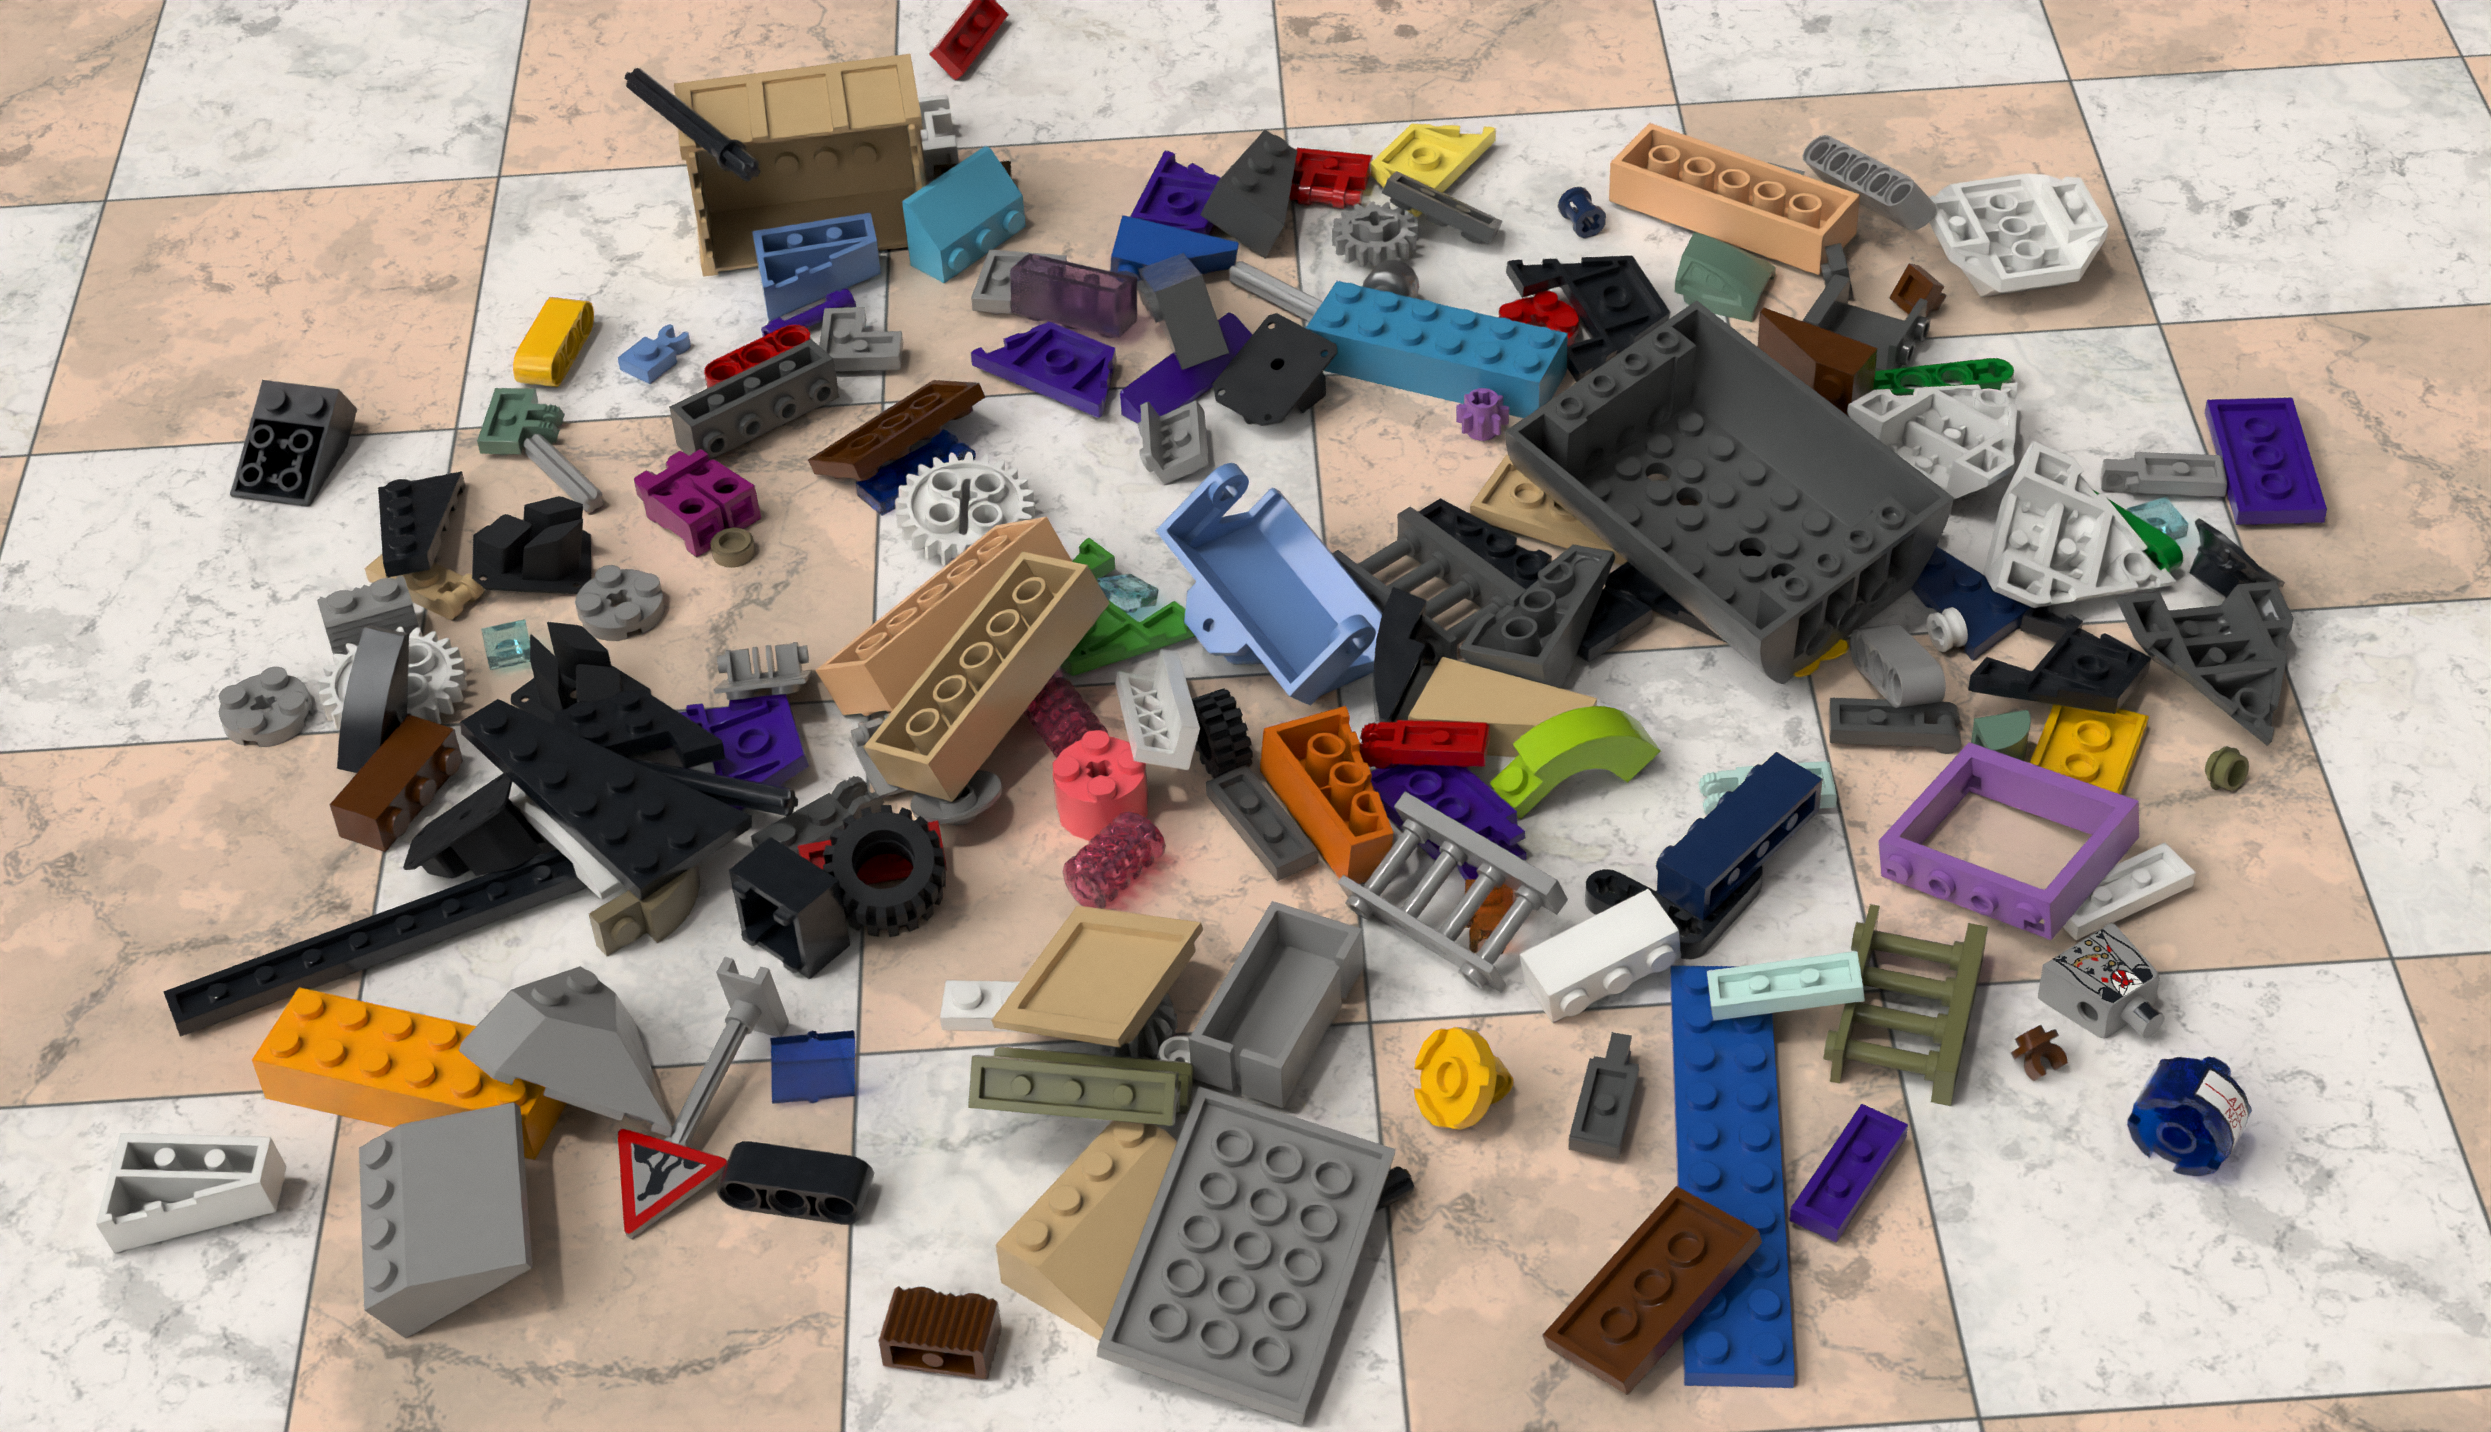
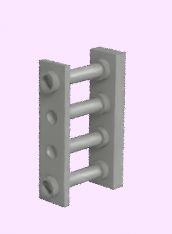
(1456, 845)

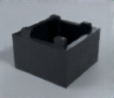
(789, 908)

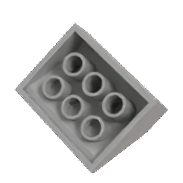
(442, 1214)

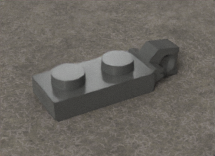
(1605, 1101)

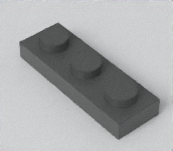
(1441, 208)
(1262, 822)

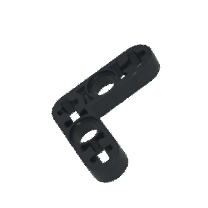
(1705, 931)

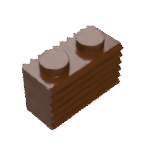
(940, 1332)

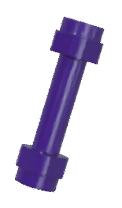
(835, 299)

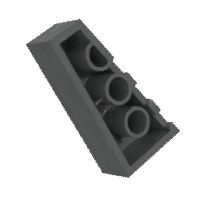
(1181, 305)

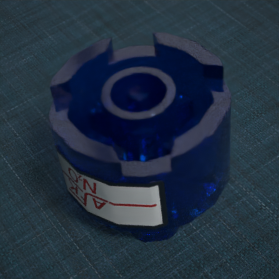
(2190, 1114)

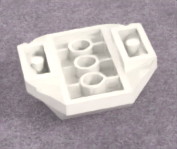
(2019, 231)

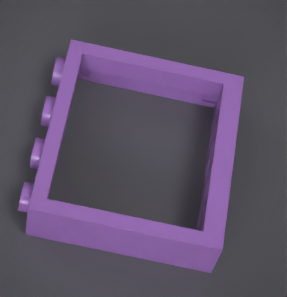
(2028, 787)

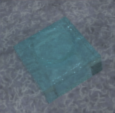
(2162, 516)
(1128, 592)
(507, 644)

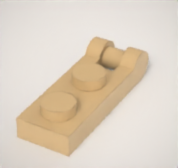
(434, 589)

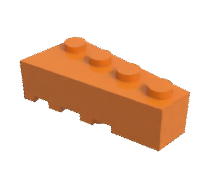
(1329, 790)

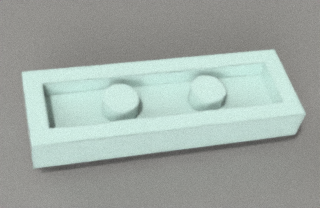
(1785, 985)

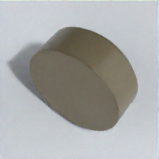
(733, 547)

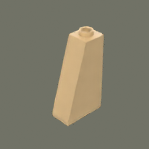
(1504, 701)

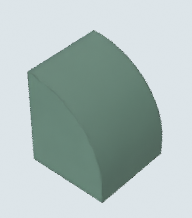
(2003, 733)

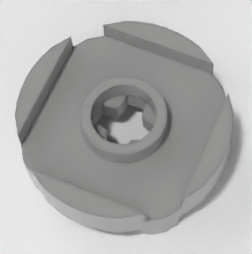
(641, 607)
(243, 705)

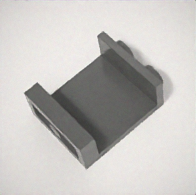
(1890, 335)

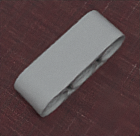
(1897, 665)

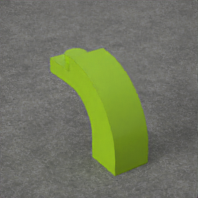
(1570, 744)

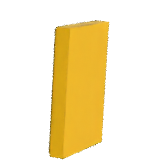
(2091, 745)

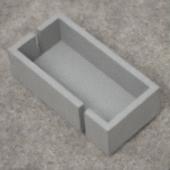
(1276, 1003)

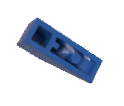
(1147, 242)

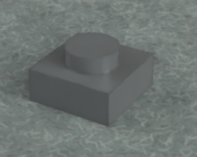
(1836, 265)

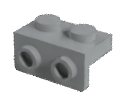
(1173, 442)

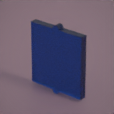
(812, 1066)

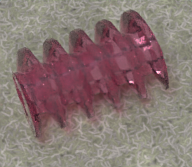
(1061, 714)
(1113, 859)

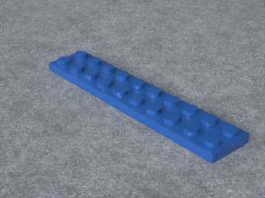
(1733, 1161)

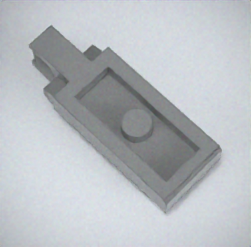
(2165, 474)

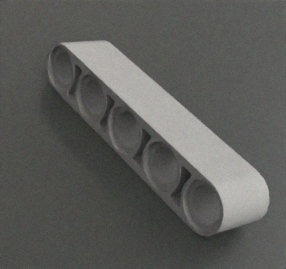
(1879, 185)

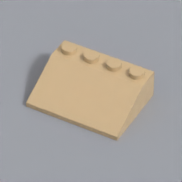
(1085, 1227)

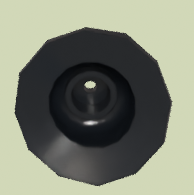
(2223, 564)

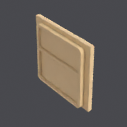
(1100, 976)

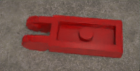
(1425, 743)

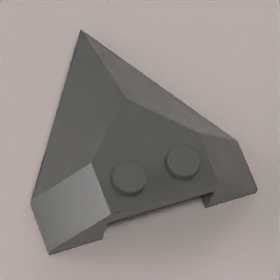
(2222, 650)

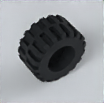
(887, 834)

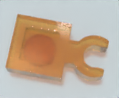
(1488, 914)

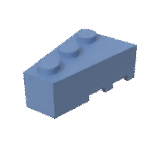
(814, 259)

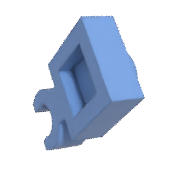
(652, 358)

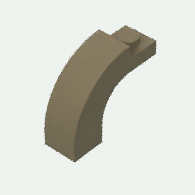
(659, 914)

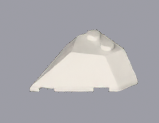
(1946, 432)
(2062, 539)

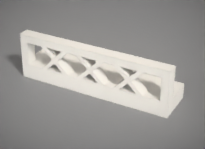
(1159, 714)

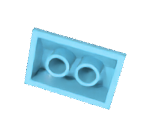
(962, 216)

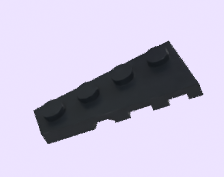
(414, 518)

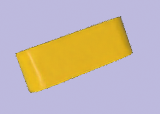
(553, 341)

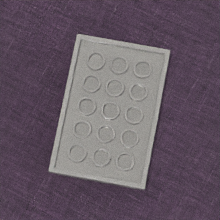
(1247, 1255)

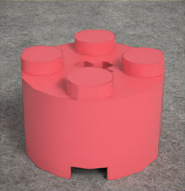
(1098, 782)

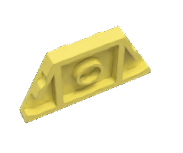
(1431, 155)

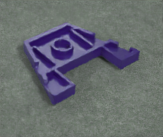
(757, 738)

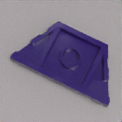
(1176, 195)
(1055, 365)

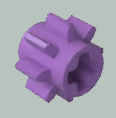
(1482, 414)

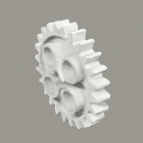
(933, 503)
(434, 678)

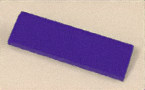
(1170, 387)

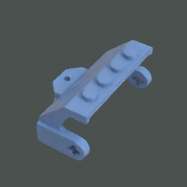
(1270, 589)

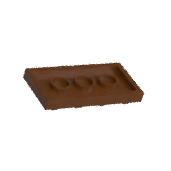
(896, 429)
(1652, 1289)

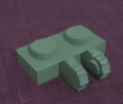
(513, 418)

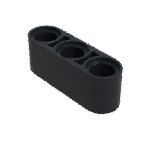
(795, 1182)

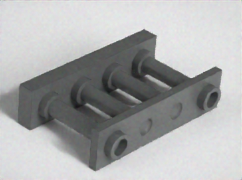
(1441, 558)

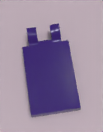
(1456, 794)

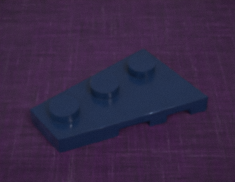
(1987, 614)

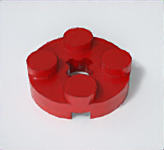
(1543, 311)

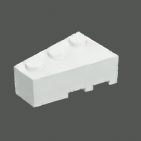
(186, 1185)

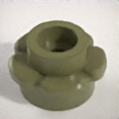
(2226, 769)

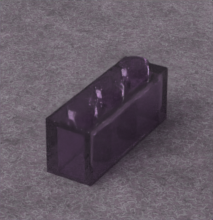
(1073, 295)

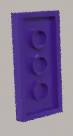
(2265, 461)

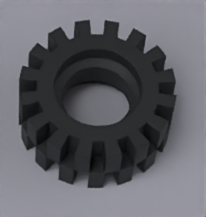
(1222, 733)

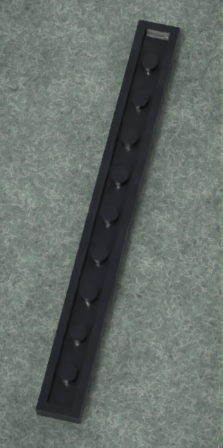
(370, 941)

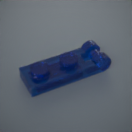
(883, 488)

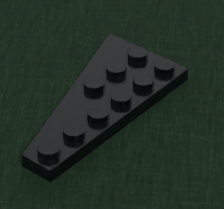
(616, 809)

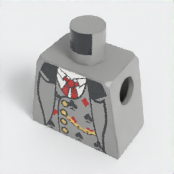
(2103, 985)

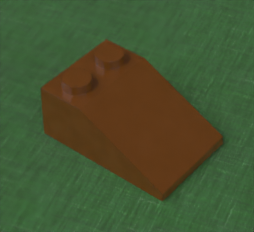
(1822, 359)

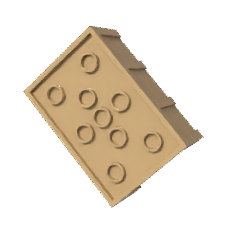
(825, 145)

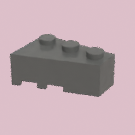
(1255, 194)

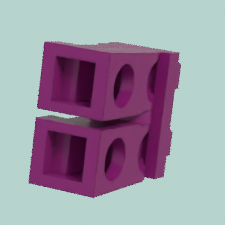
(697, 499)

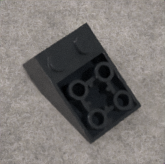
(292, 442)

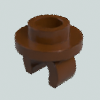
(2037, 1044)

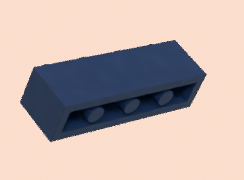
(1738, 835)

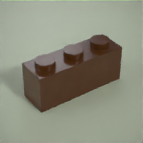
(396, 783)

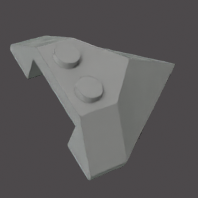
(574, 1042)

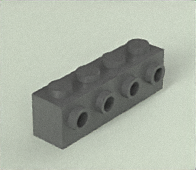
(755, 401)

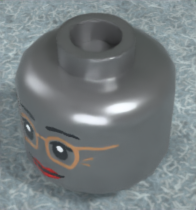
(1393, 277)

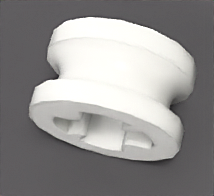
(1947, 629)

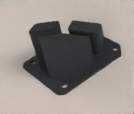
(1275, 372)
(535, 554)
(578, 665)
(476, 835)

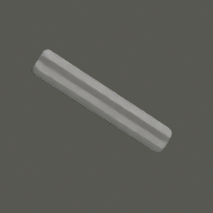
(1274, 290)
(563, 472)

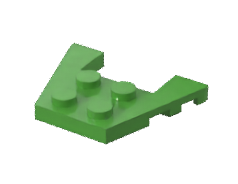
(1115, 632)

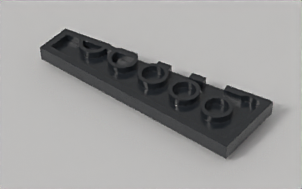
(1615, 614)

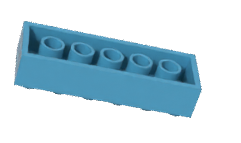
(1439, 348)

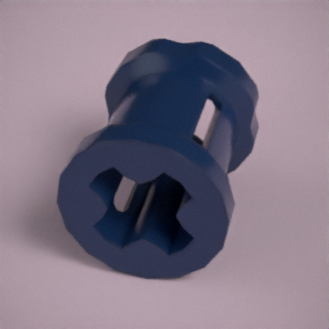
(1579, 216)

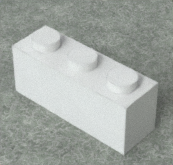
(1600, 956)

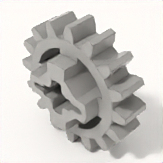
(1374, 234)

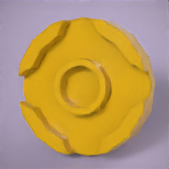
(1459, 1078)

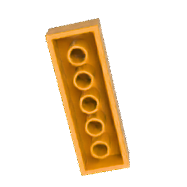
(386, 1067)

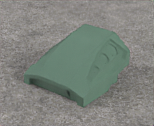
(1722, 277)

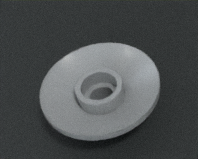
(975, 798)

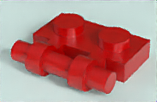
(1330, 169)

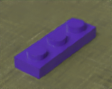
(1848, 1173)

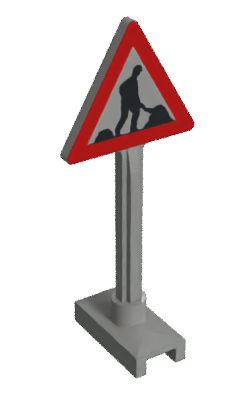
(666, 1171)

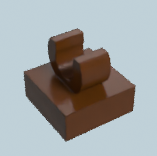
(1917, 284)

